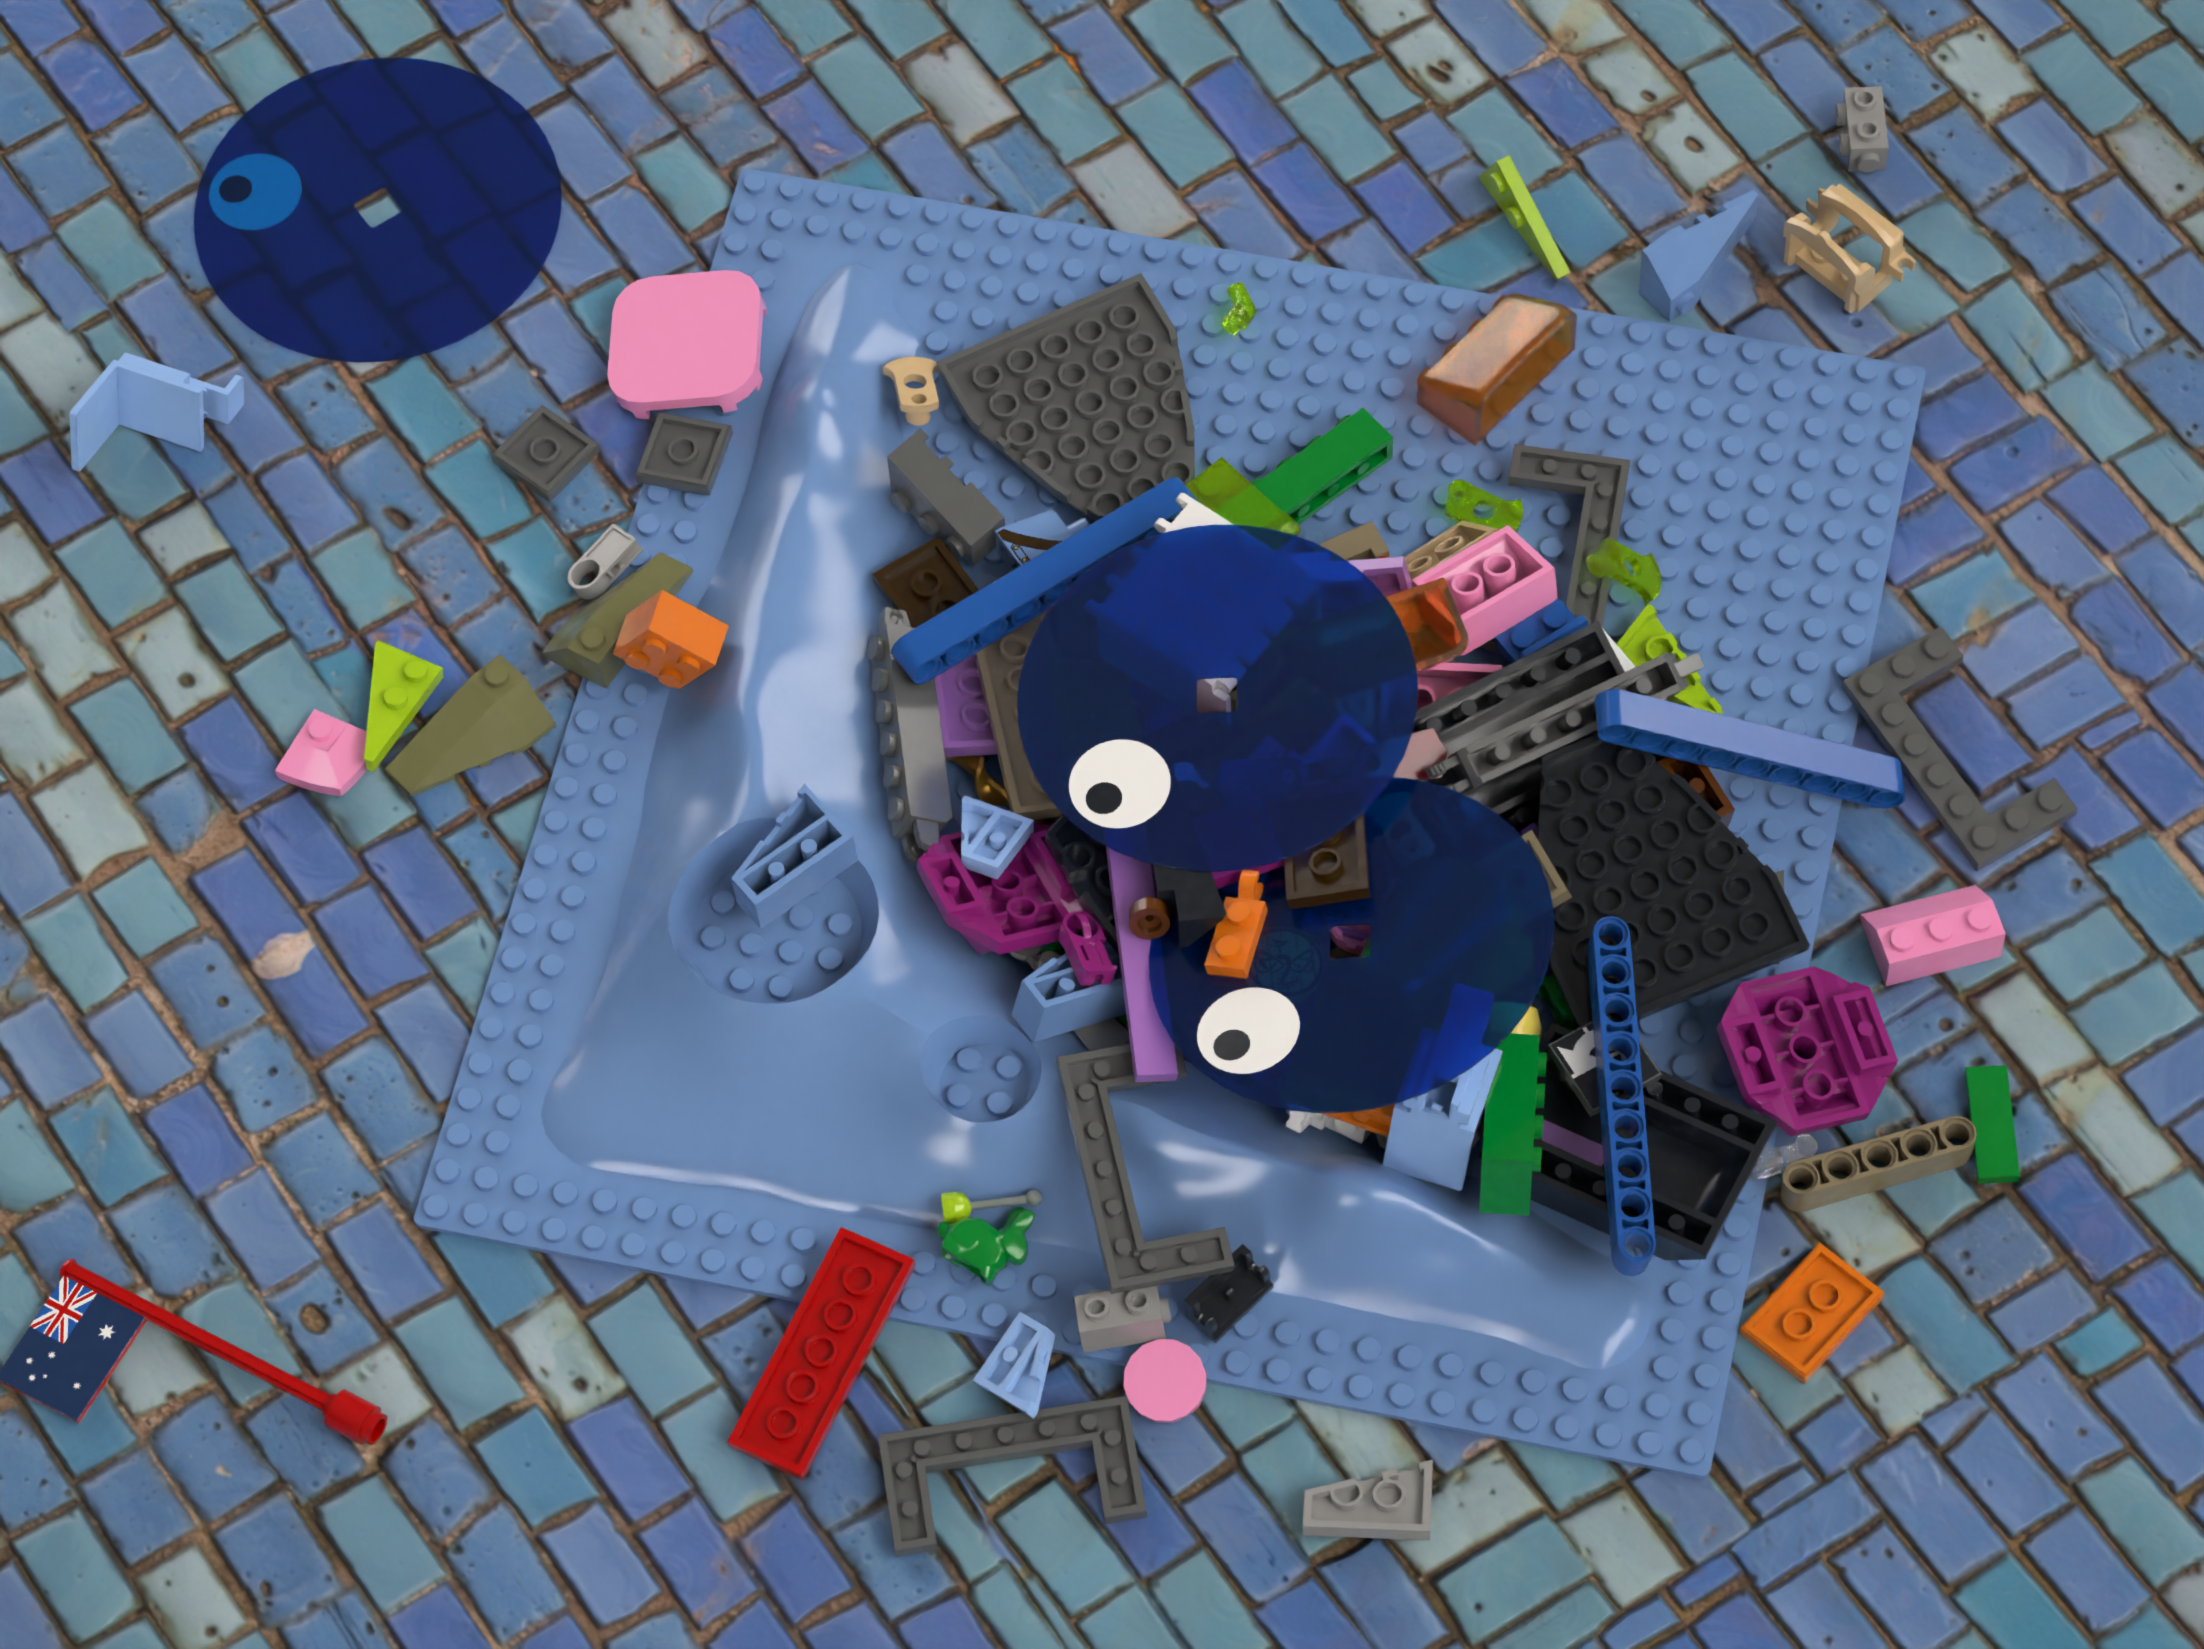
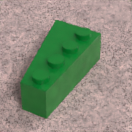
(1512, 1127)

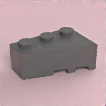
(941, 501)

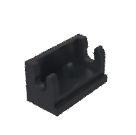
(1228, 1296)

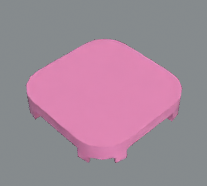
(686, 342)

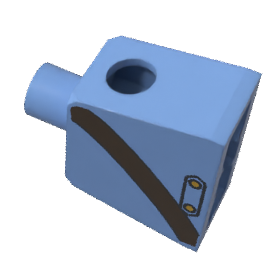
(1033, 536)

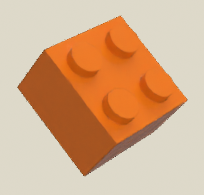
(670, 640)

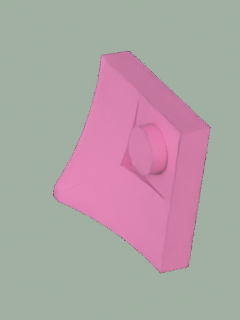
(325, 756)

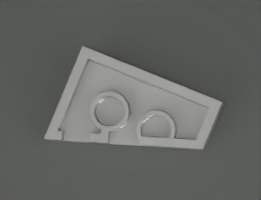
(1378, 1507)

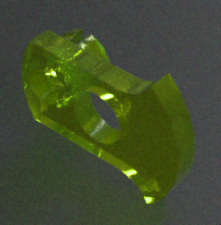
(1470, 497)
(1611, 560)

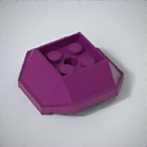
(1002, 913)
(1826, 1021)

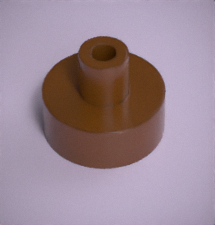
(1149, 918)

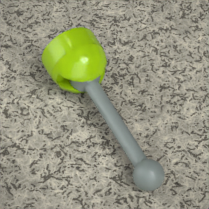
(958, 1205)

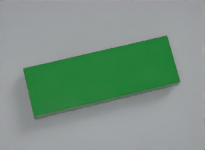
(1993, 1118)

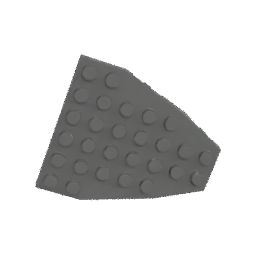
(1084, 398)

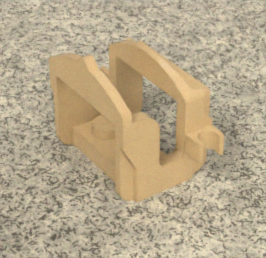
(1830, 264)

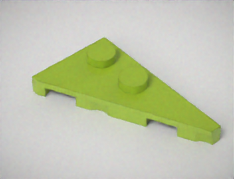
(1514, 199)
(1648, 640)
(397, 693)

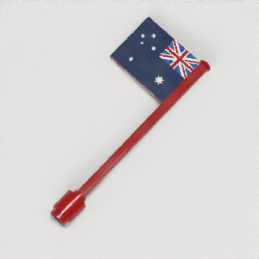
(93, 1324)

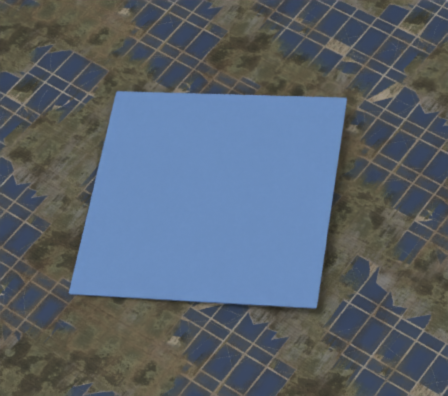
(735, 1093)

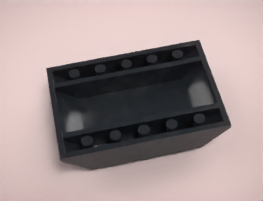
(1514, 695)
(1696, 1152)

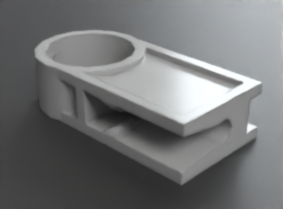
(609, 556)

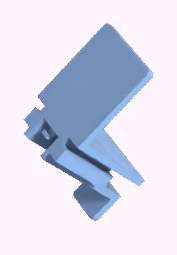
(149, 401)
(1436, 1130)

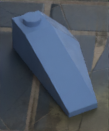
(1685, 262)

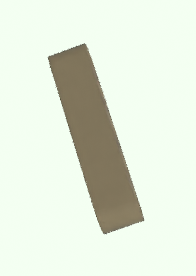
(1890, 1149)

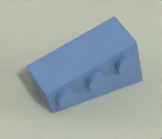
(794, 859)
(1056, 1003)

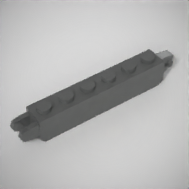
(1559, 724)
(909, 743)

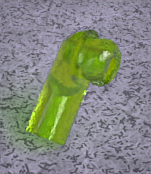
(1242, 311)

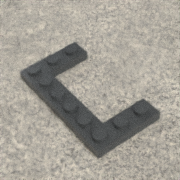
(1604, 486)
(1980, 836)
(1126, 1257)
(918, 1451)

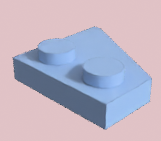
(991, 836)
(1019, 1365)

